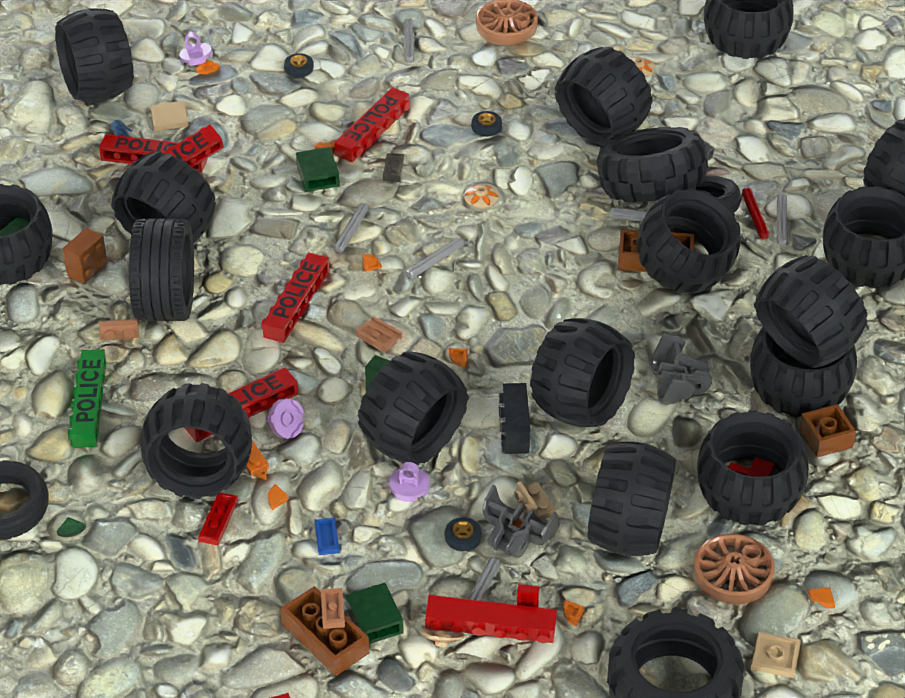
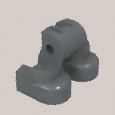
(693, 376)
(511, 538)

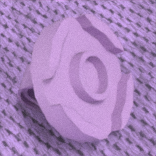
(195, 53)
(286, 418)
(409, 482)

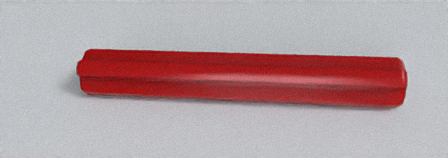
(755, 213)

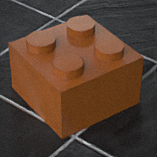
(85, 255)
(827, 430)

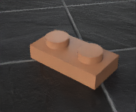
(119, 329)
(332, 608)

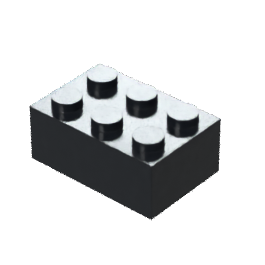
(515, 418)

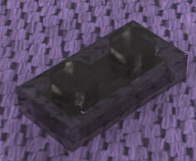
(393, 167)

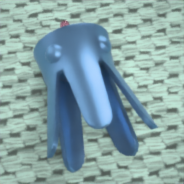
(119, 127)

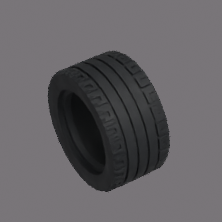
(161, 269)

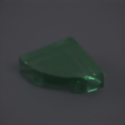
(71, 528)

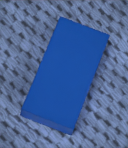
(326, 536)

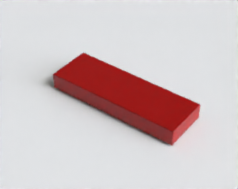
(218, 518)

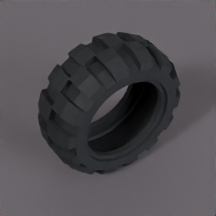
(651, 163)
(674, 635)

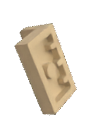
(534, 497)

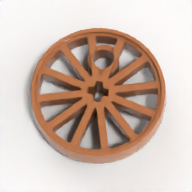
(508, 15)
(734, 567)

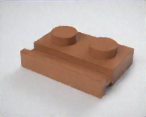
(378, 334)

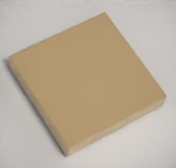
(169, 116)
(775, 654)

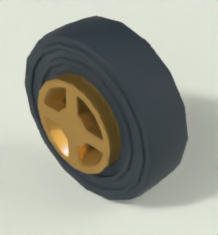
(298, 65)
(486, 123)
(463, 534)

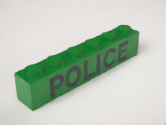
(88, 398)

